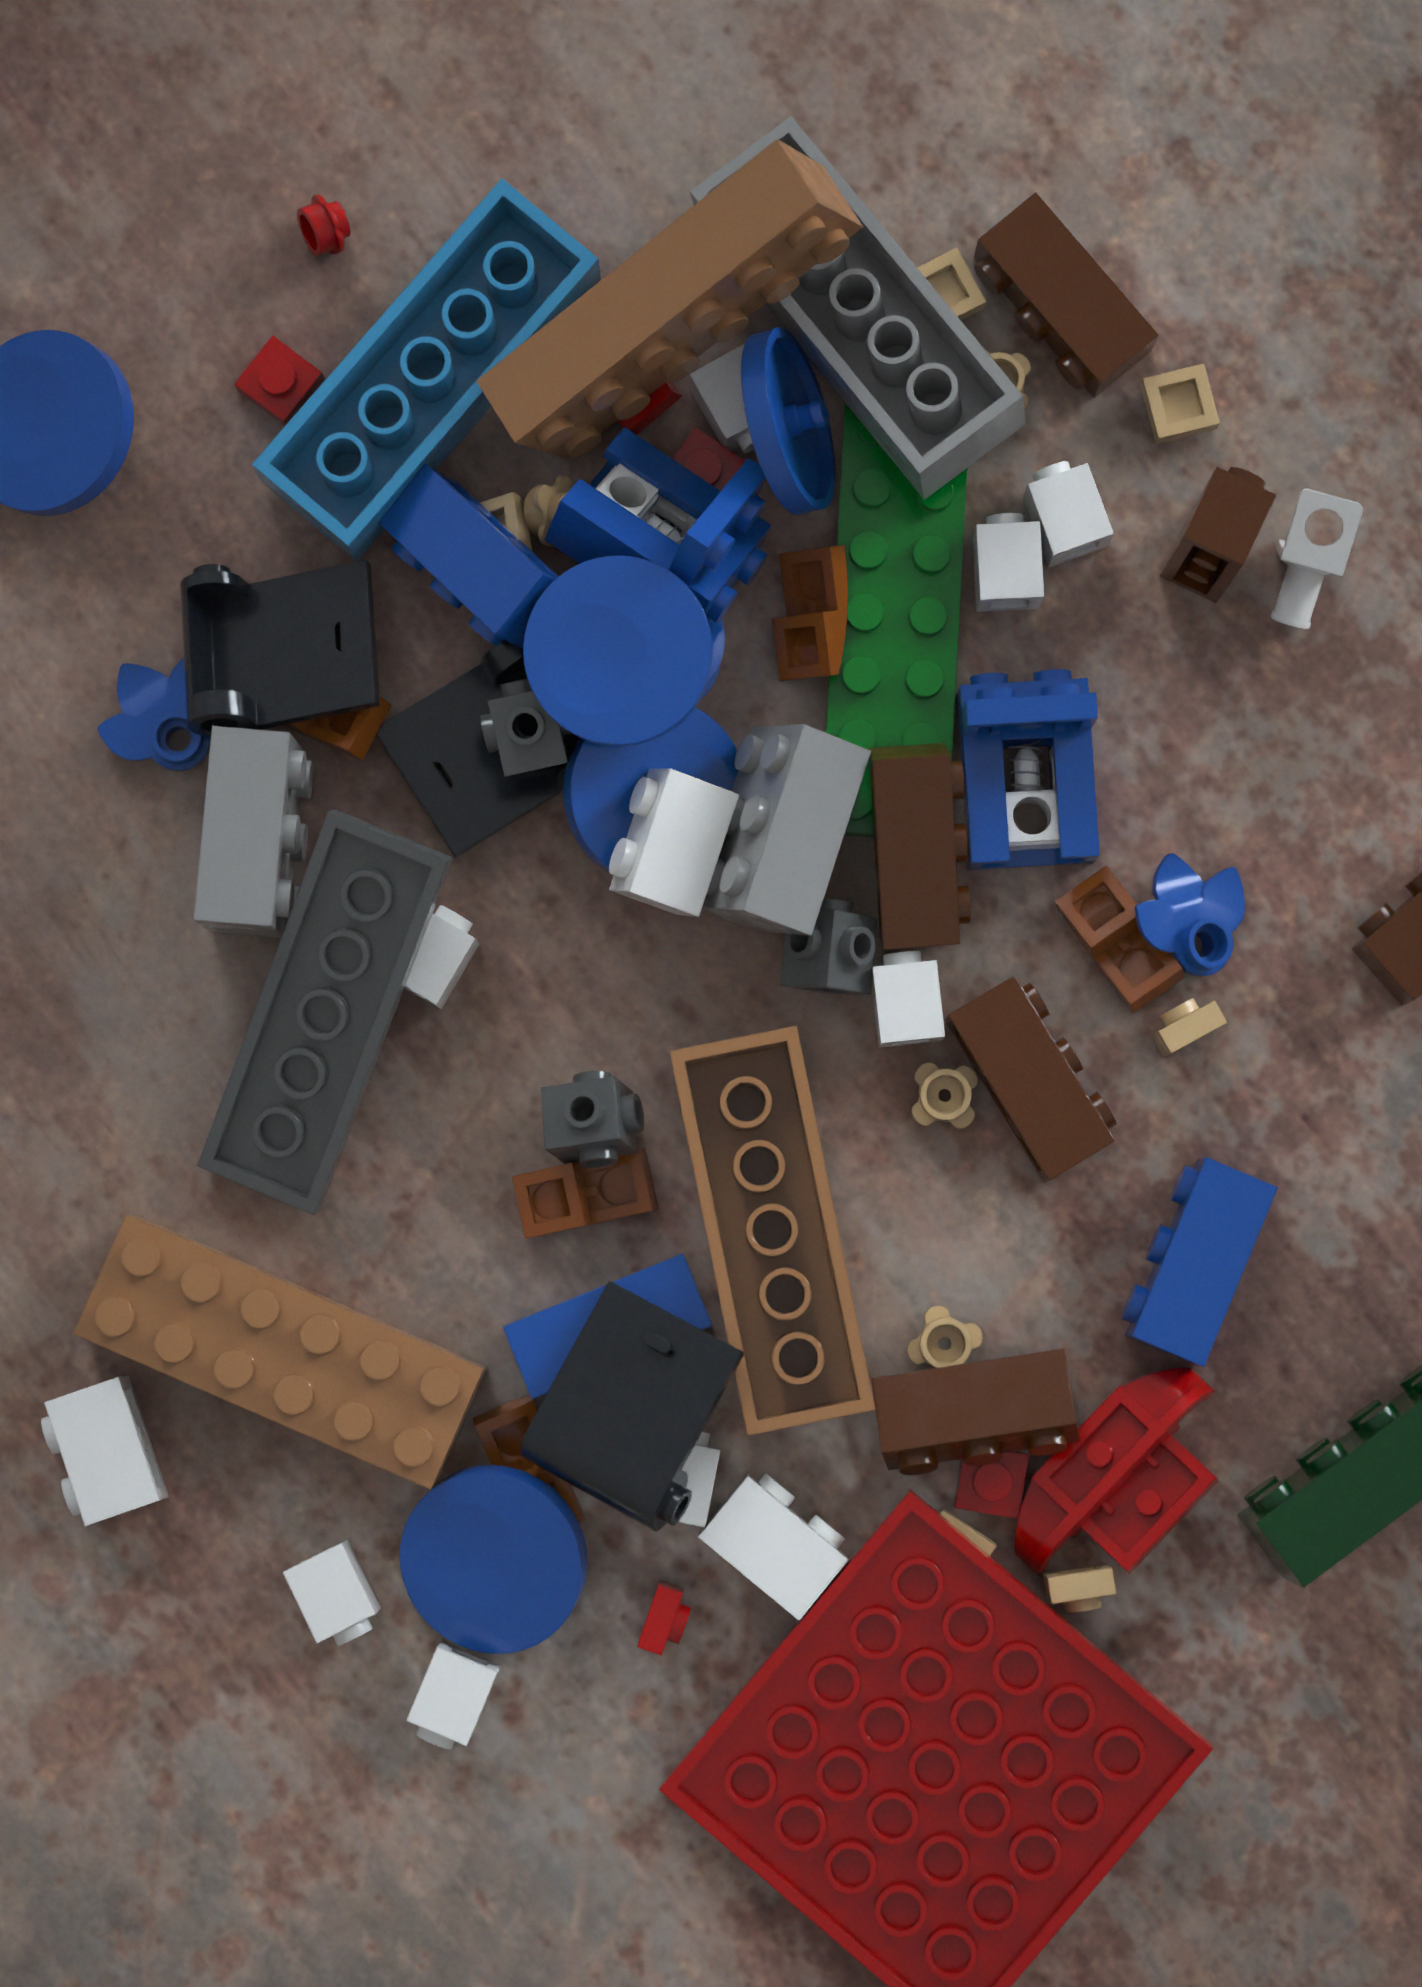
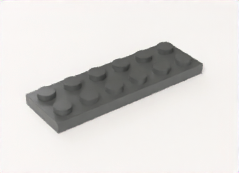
(324, 1011)

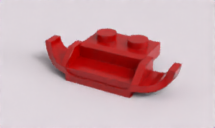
(1123, 1478)

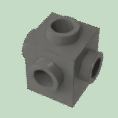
(517, 749)
(836, 955)
(591, 1119)

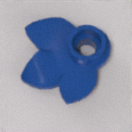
(151, 714)
(1192, 908)

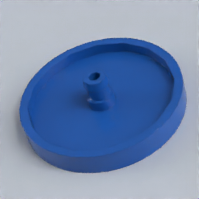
(788, 421)
(60, 422)
(618, 651)
(604, 777)
(493, 1559)

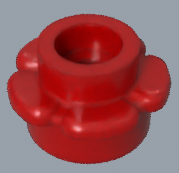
(323, 226)

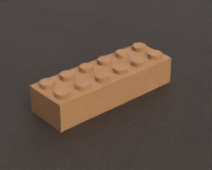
(671, 303)
(772, 1230)
(280, 1351)

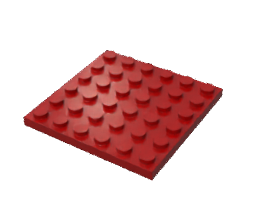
(935, 1762)

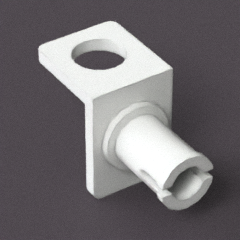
(1310, 561)

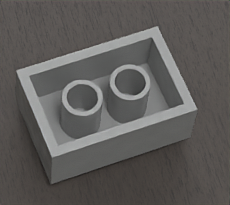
(785, 827)
(251, 831)

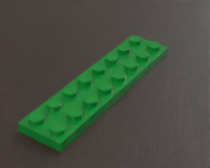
(900, 608)

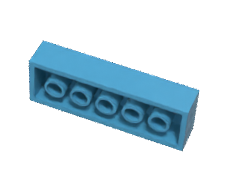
(413, 376)

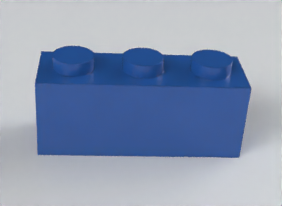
(469, 555)
(1198, 1260)
(547, 1337)

